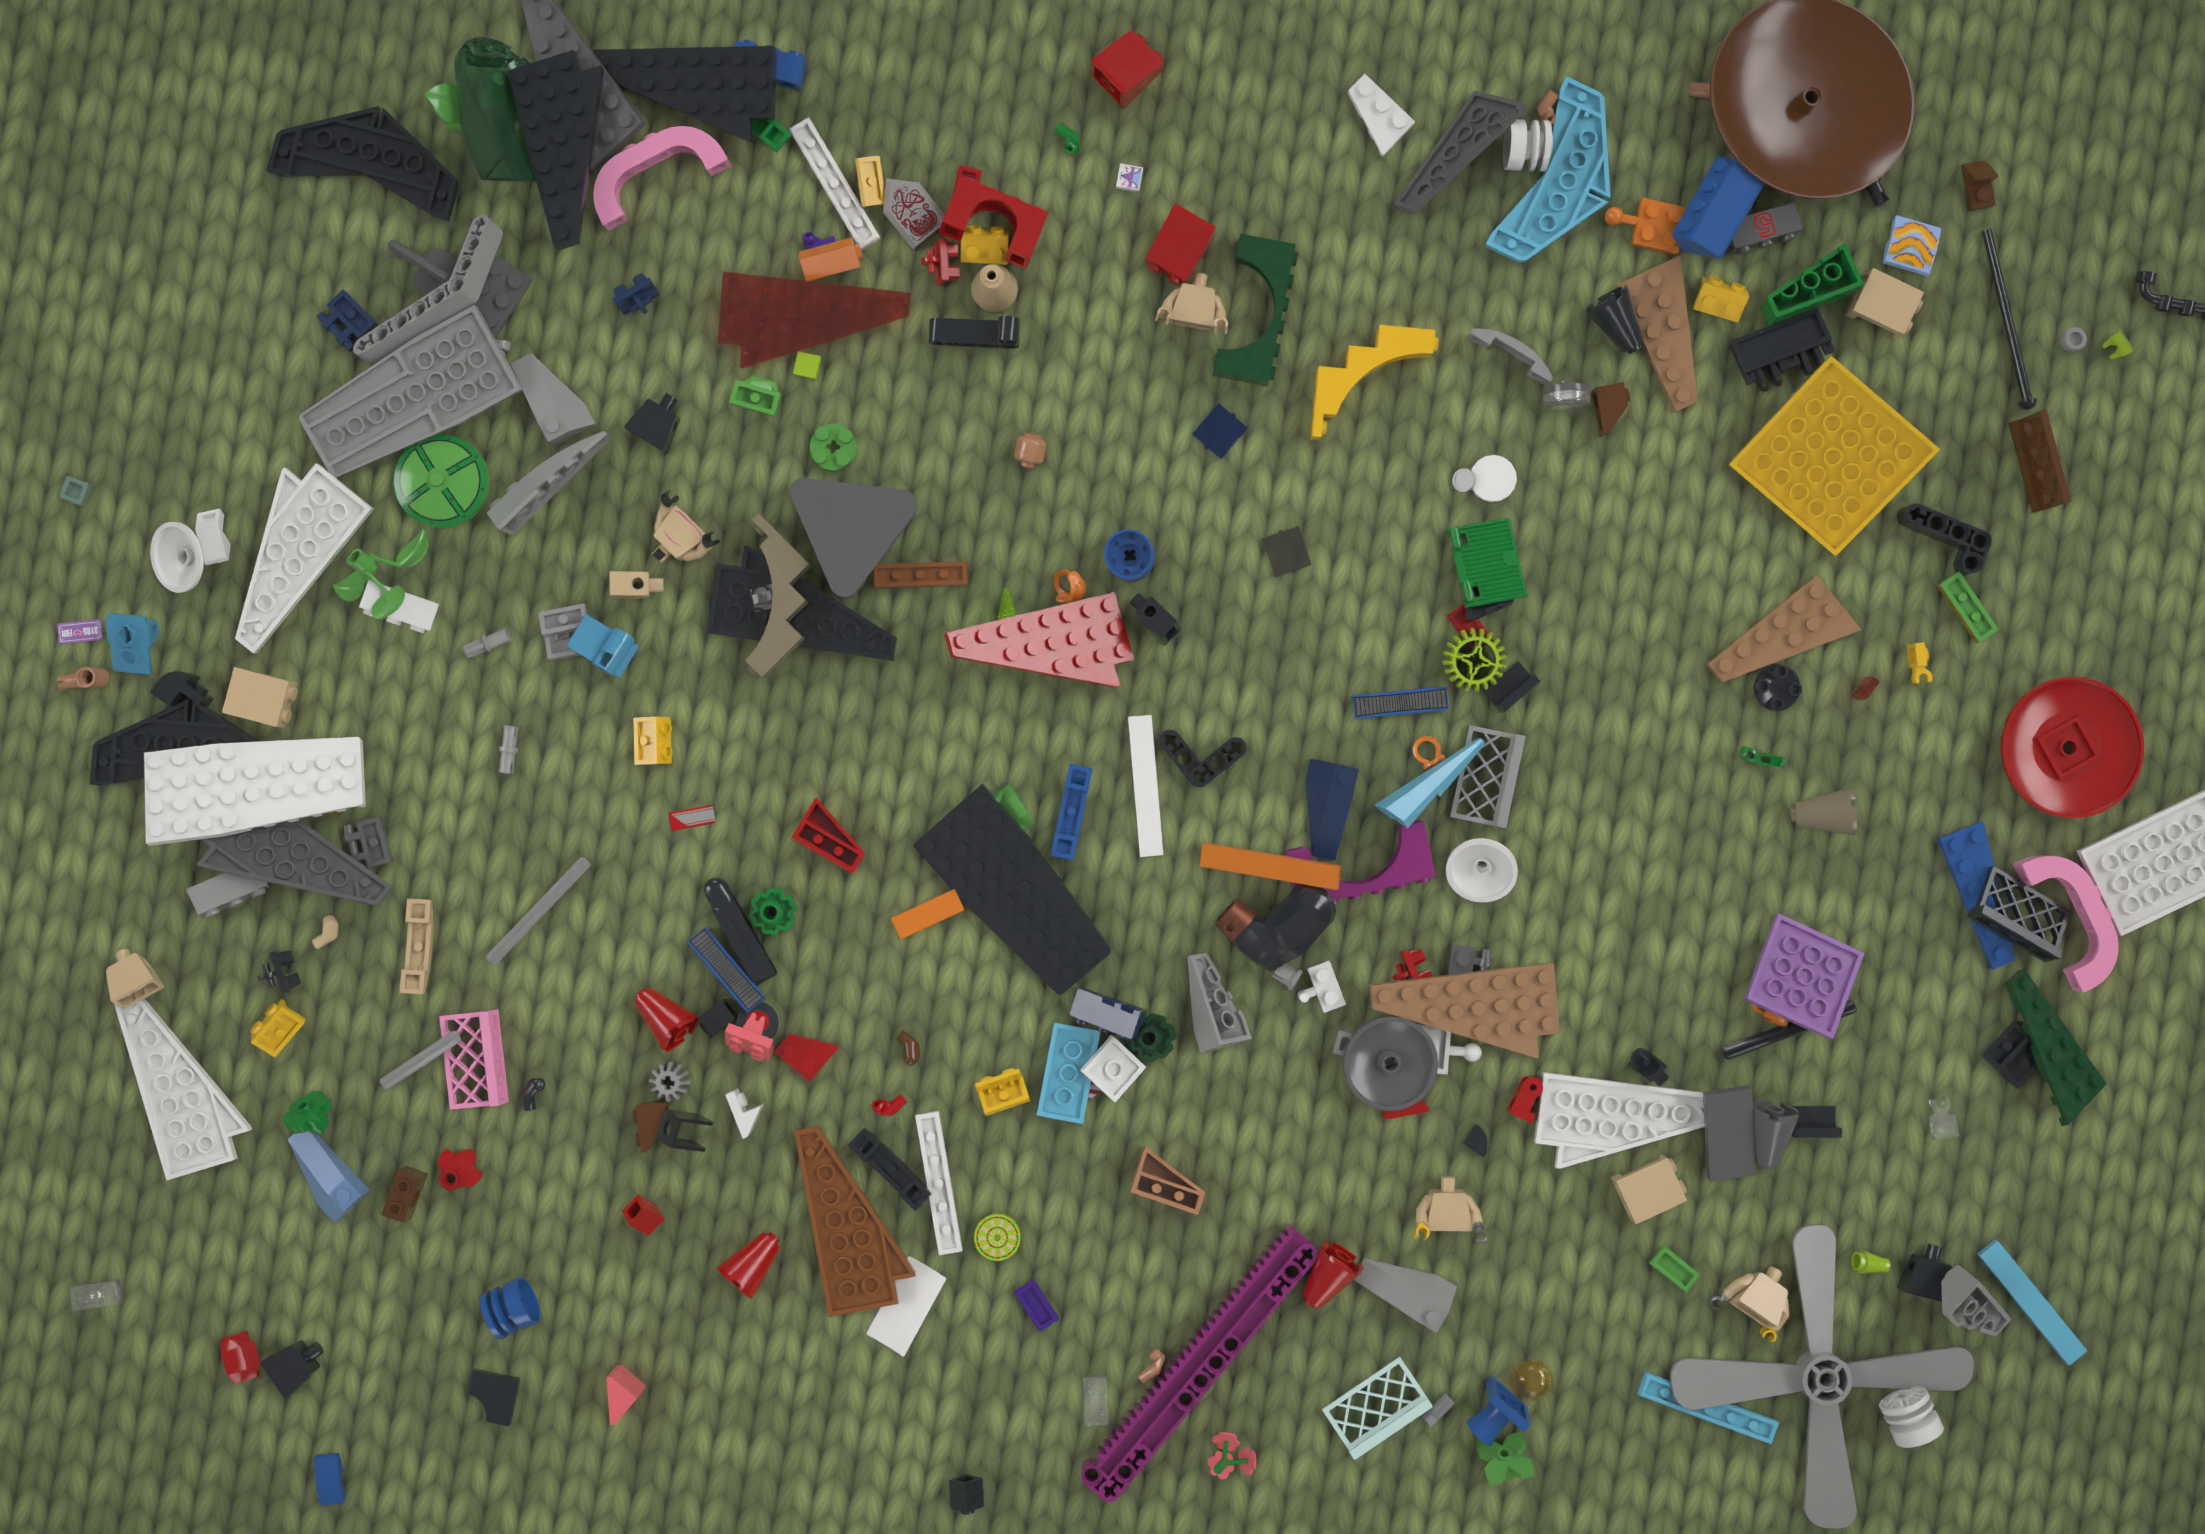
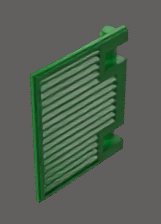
(1487, 562)

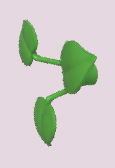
(445, 104)
(365, 566)

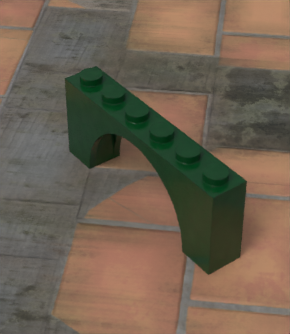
(1273, 263)

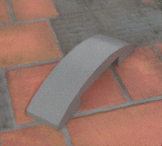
(1538, 369)

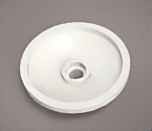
(177, 557)
(1481, 881)

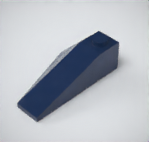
(1328, 799)

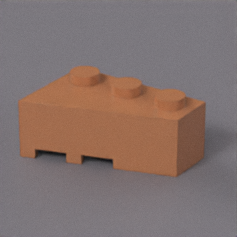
(1164, 1184)

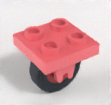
(753, 1032)

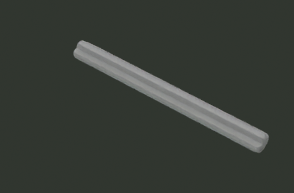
(538, 910)

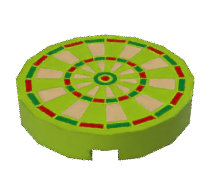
(997, 1236)

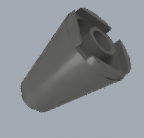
(1772, 1131)

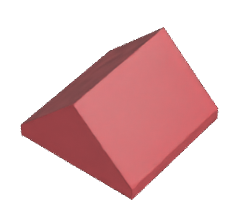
(622, 1392)

